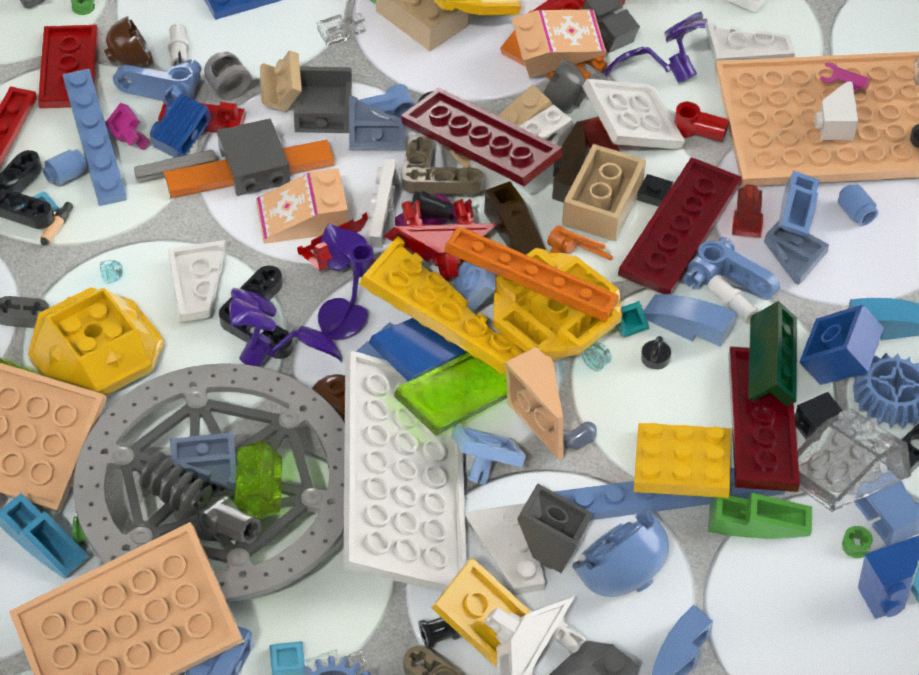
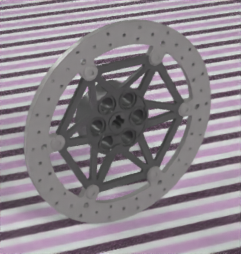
(222, 377)

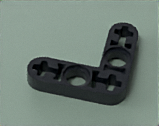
(25, 169)
(271, 288)

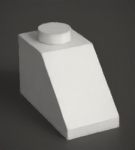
(838, 115)

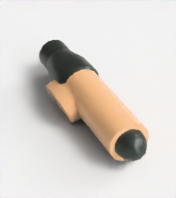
(60, 218)

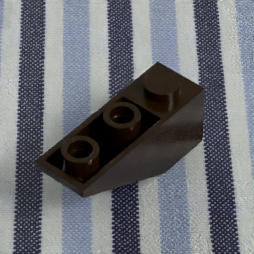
(515, 226)

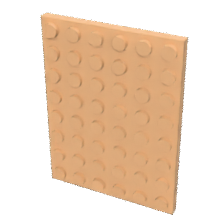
(774, 111)

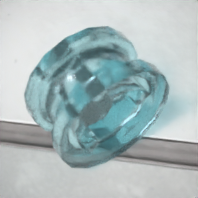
(597, 356)

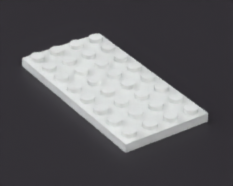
(398, 484)

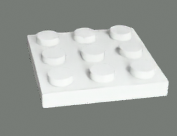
(633, 114)

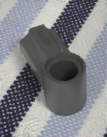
(225, 518)

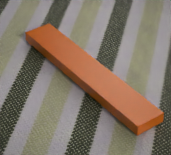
(217, 173)
(532, 273)

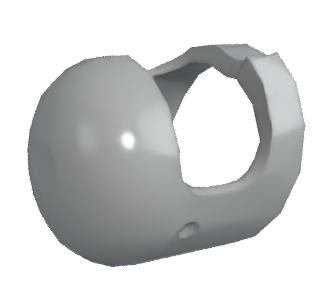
(227, 75)

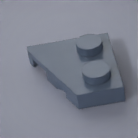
(373, 128)
(794, 252)
(207, 457)

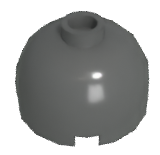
(566, 87)

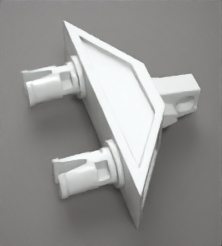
(526, 636)

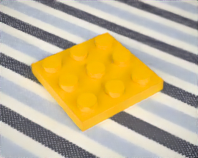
(683, 460)

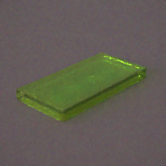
(453, 393)

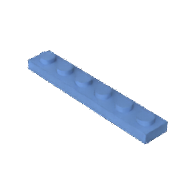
(94, 137)

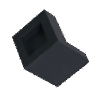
(814, 413)

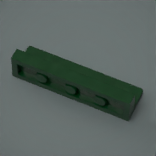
(773, 354)

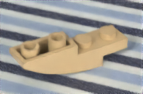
(518, 112)

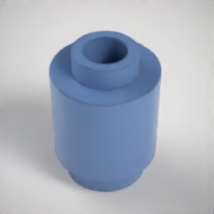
(64, 167)
(857, 204)

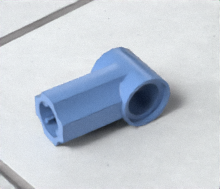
(394, 101)

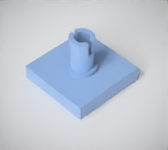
(474, 284)
(486, 449)

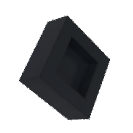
(653, 190)

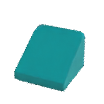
(632, 320)

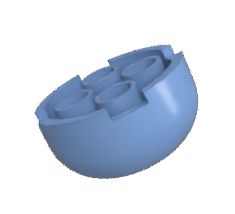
(625, 557)

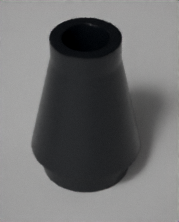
(432, 206)

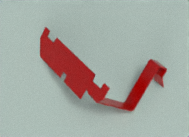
(321, 249)

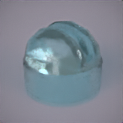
(111, 271)

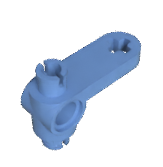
(159, 84)
(721, 259)

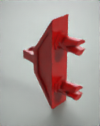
(430, 240)

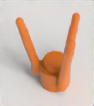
(566, 241)

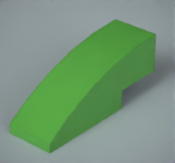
(759, 517)

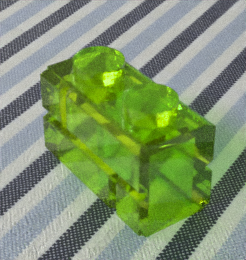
(258, 480)

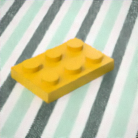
(470, 600)

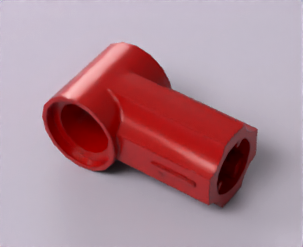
(693, 121)

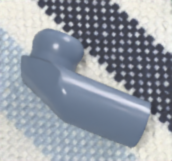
(580, 436)

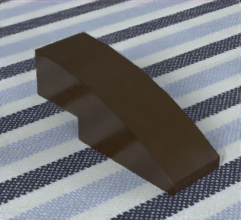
(570, 163)

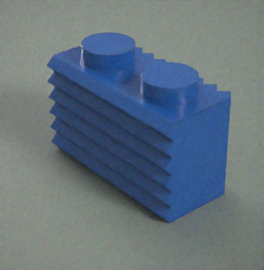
(180, 126)

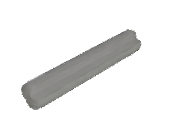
(156, 169)

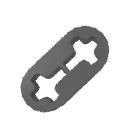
(20, 311)

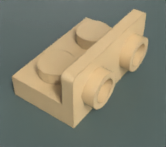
(281, 83)

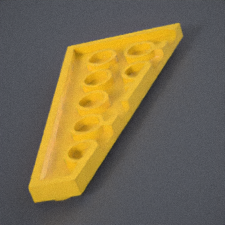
(436, 305)

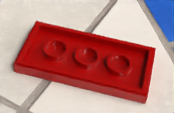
(65, 51)

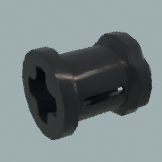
(430, 637)

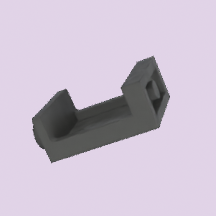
(323, 100)
(254, 156)

